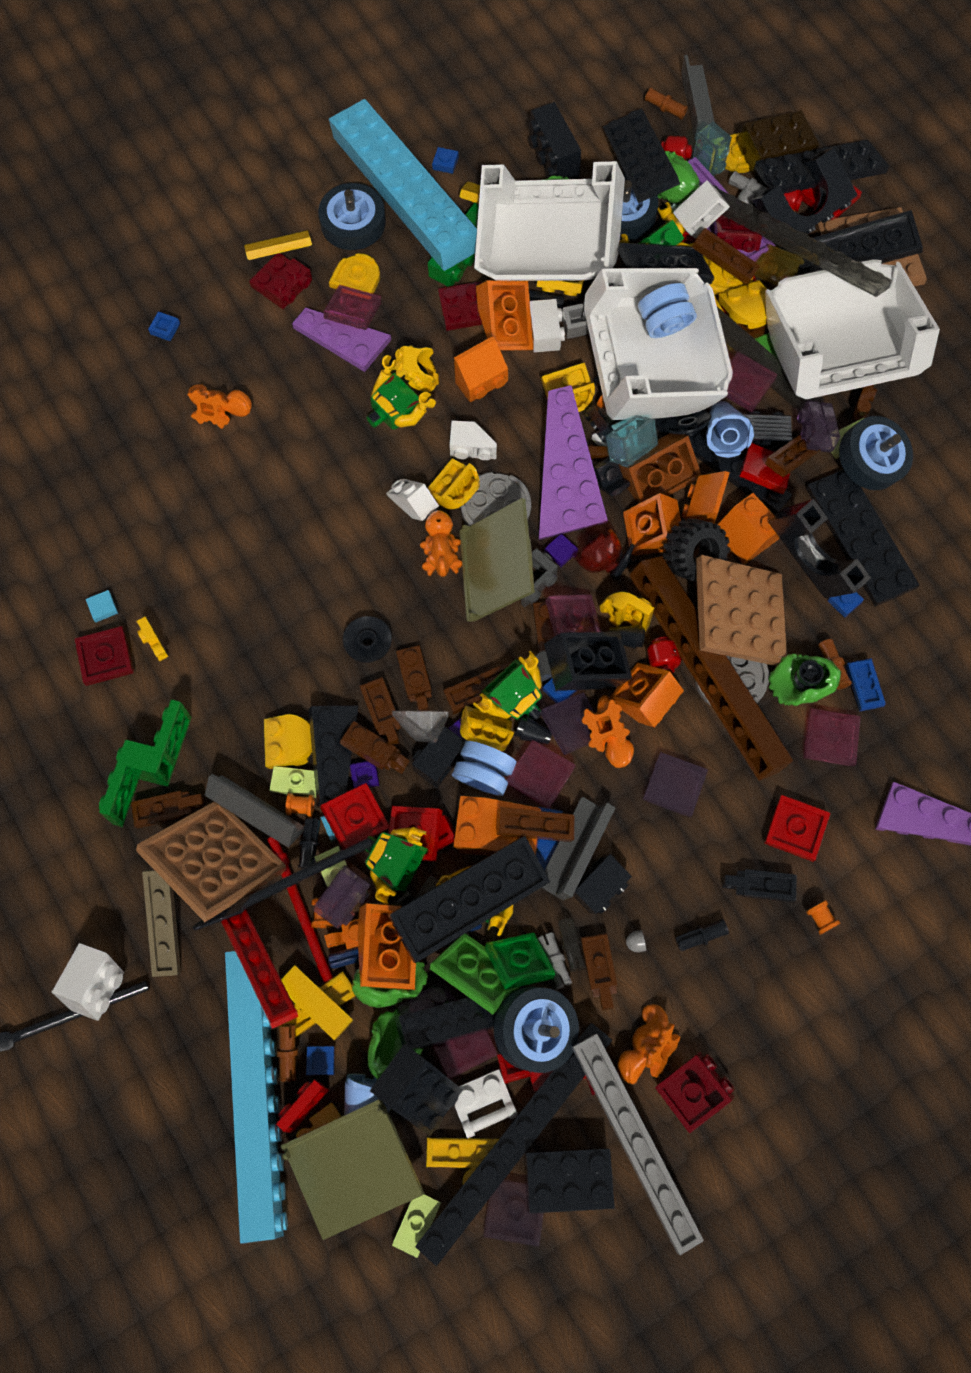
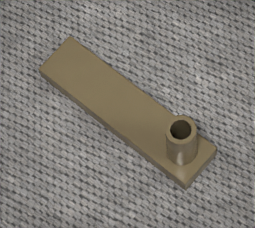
(161, 925)

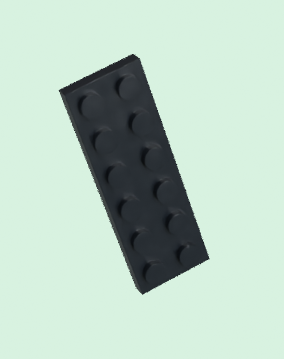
(641, 155)
(792, 173)
(875, 240)
(863, 536)
(468, 899)

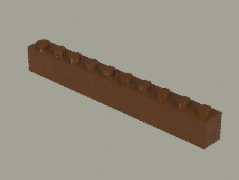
(711, 670)

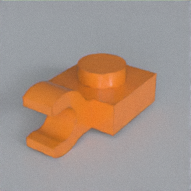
(348, 936)

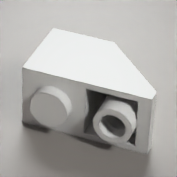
(471, 441)
(413, 498)

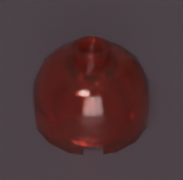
(600, 553)

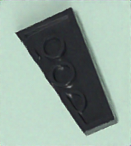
(330, 758)

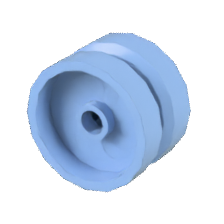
(667, 310)
(484, 768)

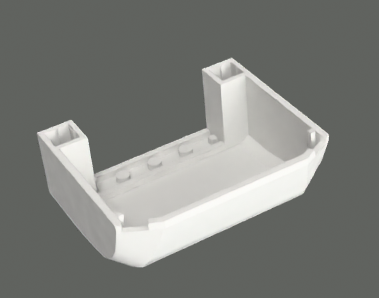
(548, 225)
(845, 338)
(655, 374)

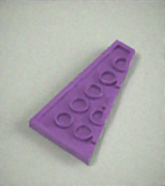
(569, 481)

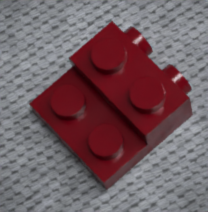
(737, 235)
(281, 280)
(696, 1091)

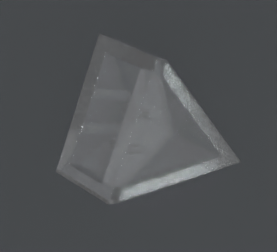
(422, 725)

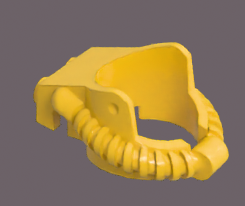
(407, 365)

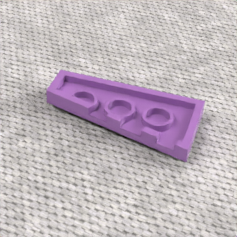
(350, 343)
(921, 815)

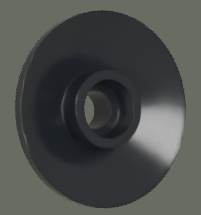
(687, 424)
(367, 629)

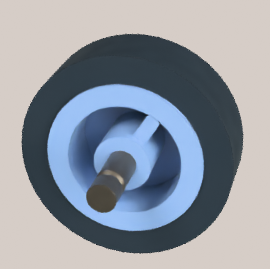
(352, 216)
(637, 217)
(876, 453)
(536, 1029)

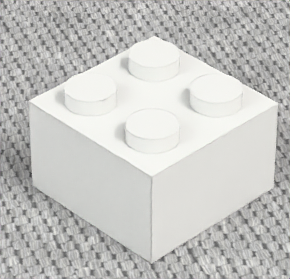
(88, 982)

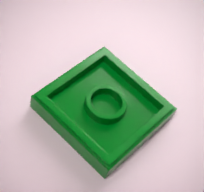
(519, 961)

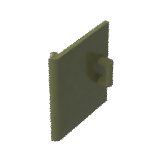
(496, 561)
(352, 1169)

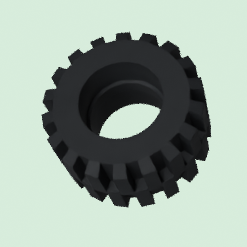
(683, 542)

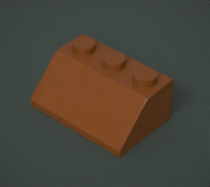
(663, 468)

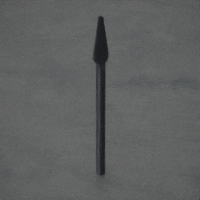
(287, 882)
(8, 1038)

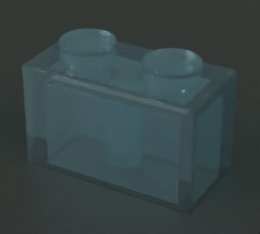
(712, 148)
(632, 440)

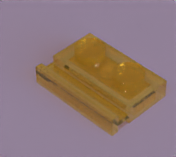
(777, 265)

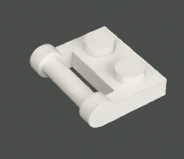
(480, 1094)

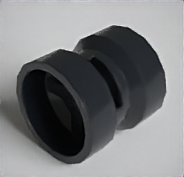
(810, 671)

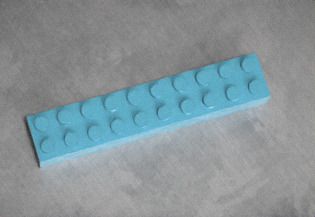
(405, 184)
(254, 1111)

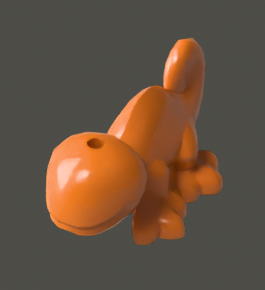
(214, 403)
(440, 545)
(608, 728)
(651, 1046)

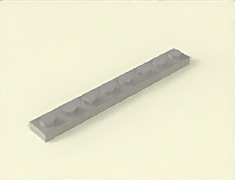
(637, 1144)

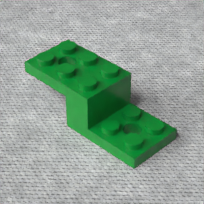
(145, 763)

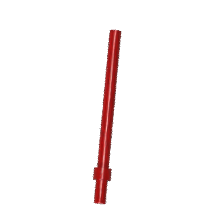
(302, 914)

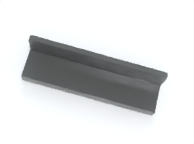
(696, 96)
(253, 810)
(572, 858)

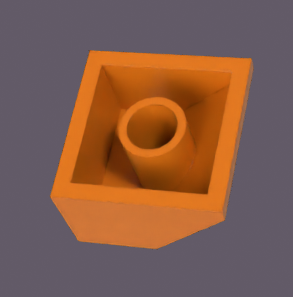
(480, 369)
(706, 497)
(650, 523)
(749, 529)
(647, 694)

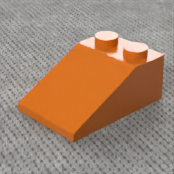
(506, 313)
(478, 826)
(381, 952)

